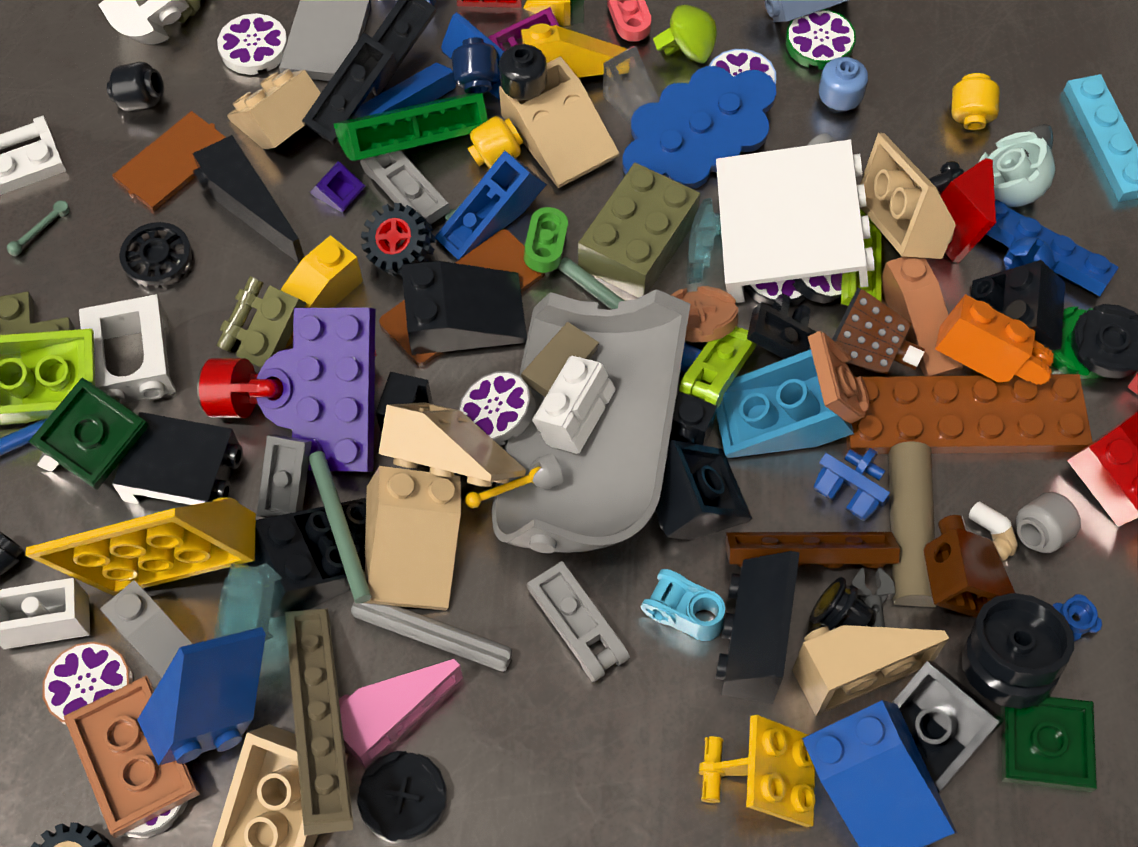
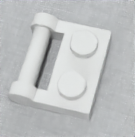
(29, 162)

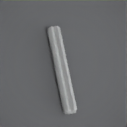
(435, 634)

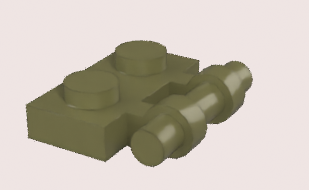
(269, 328)

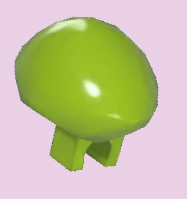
(691, 31)

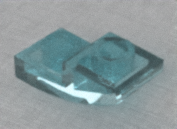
(701, 241)

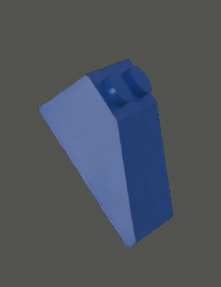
(204, 697)
(879, 779)

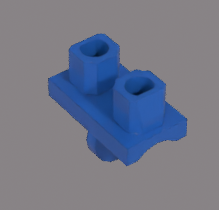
(868, 494)

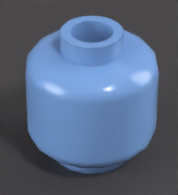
(843, 83)

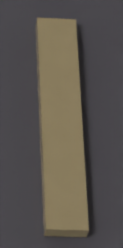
(317, 724)

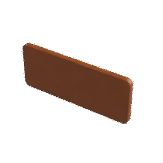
(498, 252)

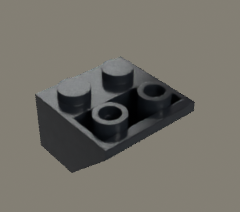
(1029, 295)

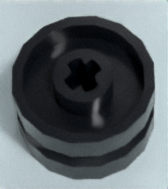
(1017, 650)

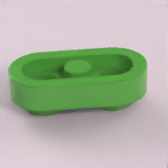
(545, 239)

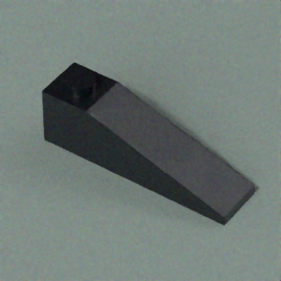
(241, 191)

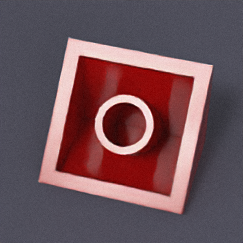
(972, 207)

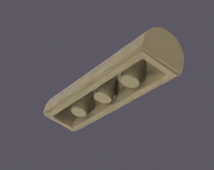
(911, 520)

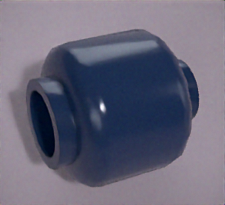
(475, 66)

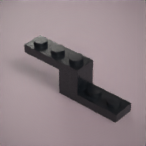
(369, 66)

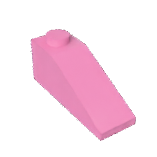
(387, 709)

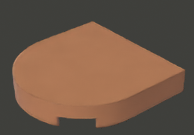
(839, 388)

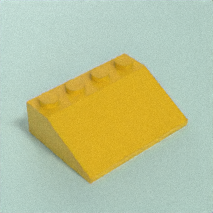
(155, 546)

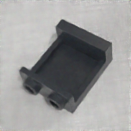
(179, 462)

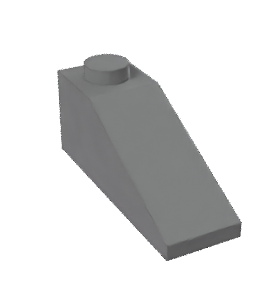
(145, 626)

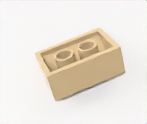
(905, 203)

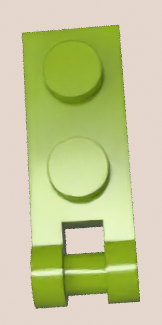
(717, 365)

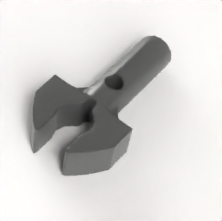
(885, 591)

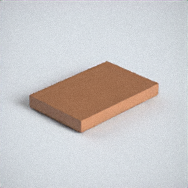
(120, 761)

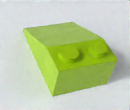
(41, 371)

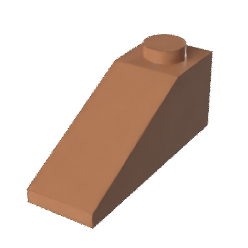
(916, 295)

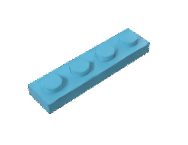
(1106, 133)

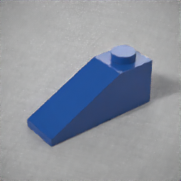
(491, 205)

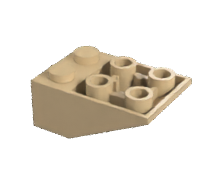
(561, 126)
(445, 443)

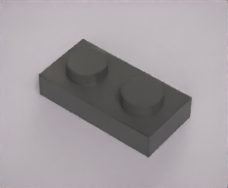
(283, 475)

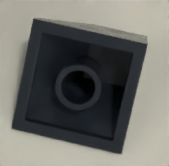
(699, 493)

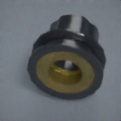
(840, 607)

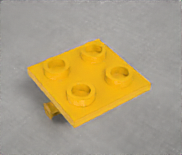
(777, 771)

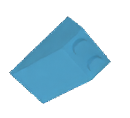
(777, 410)

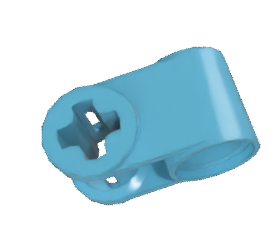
(677, 602)

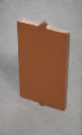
(167, 162)

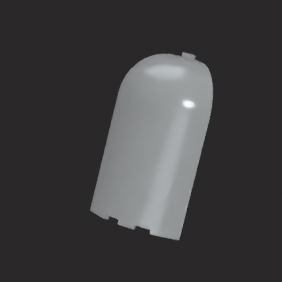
(621, 468)

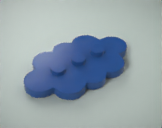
(701, 123)

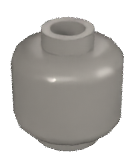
(1048, 522)

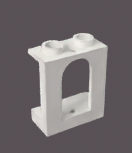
(127, 318)

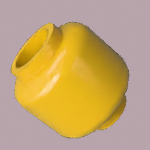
(975, 101)
(493, 139)

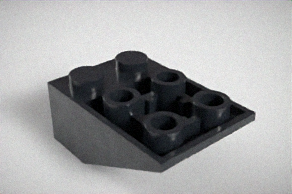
(306, 555)

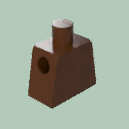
(964, 568)

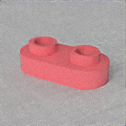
(630, 18)

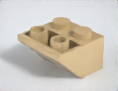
(277, 109)

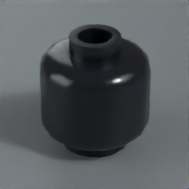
(523, 72)
(135, 86)

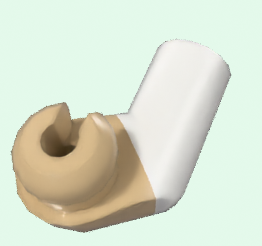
(999, 527)

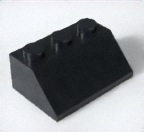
(758, 627)

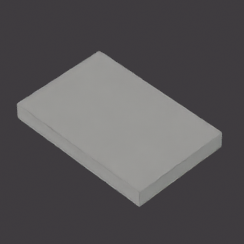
(324, 35)

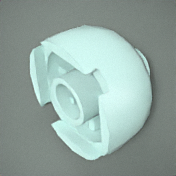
(1019, 177)

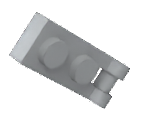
(406, 184)
(577, 620)

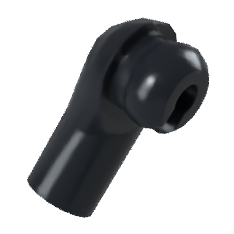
(949, 172)

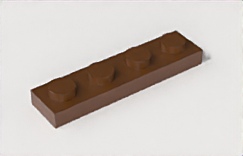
(821, 548)

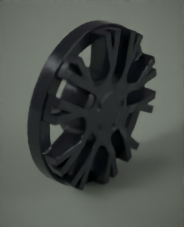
(155, 254)

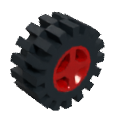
(389, 230)

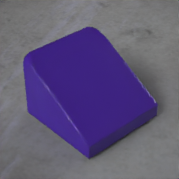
(338, 187)

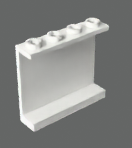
(792, 215)

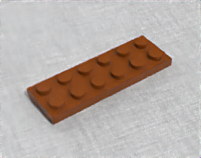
(973, 415)

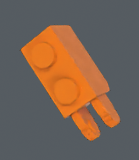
(993, 343)

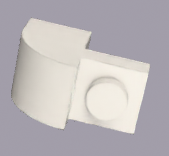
(142, 18)

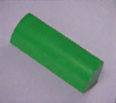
(411, 126)

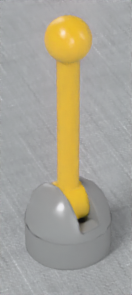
(543, 474)

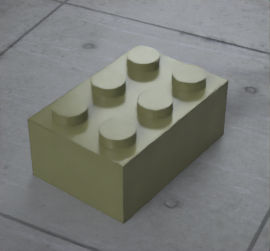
(638, 230)

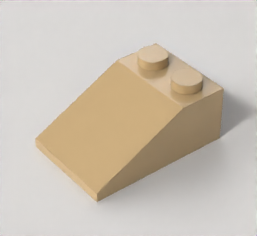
(411, 537)
(860, 659)
(265, 795)

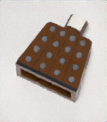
(875, 335)

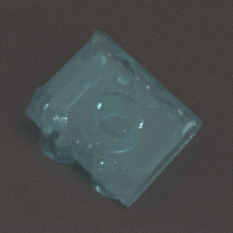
(246, 600)

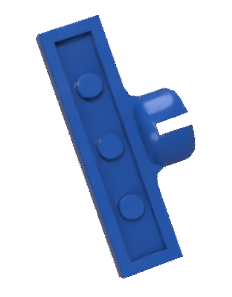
(1032, 242)

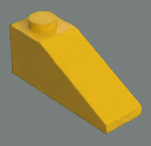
(580, 52)
(324, 276)

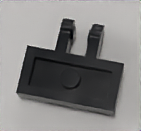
(777, 331)

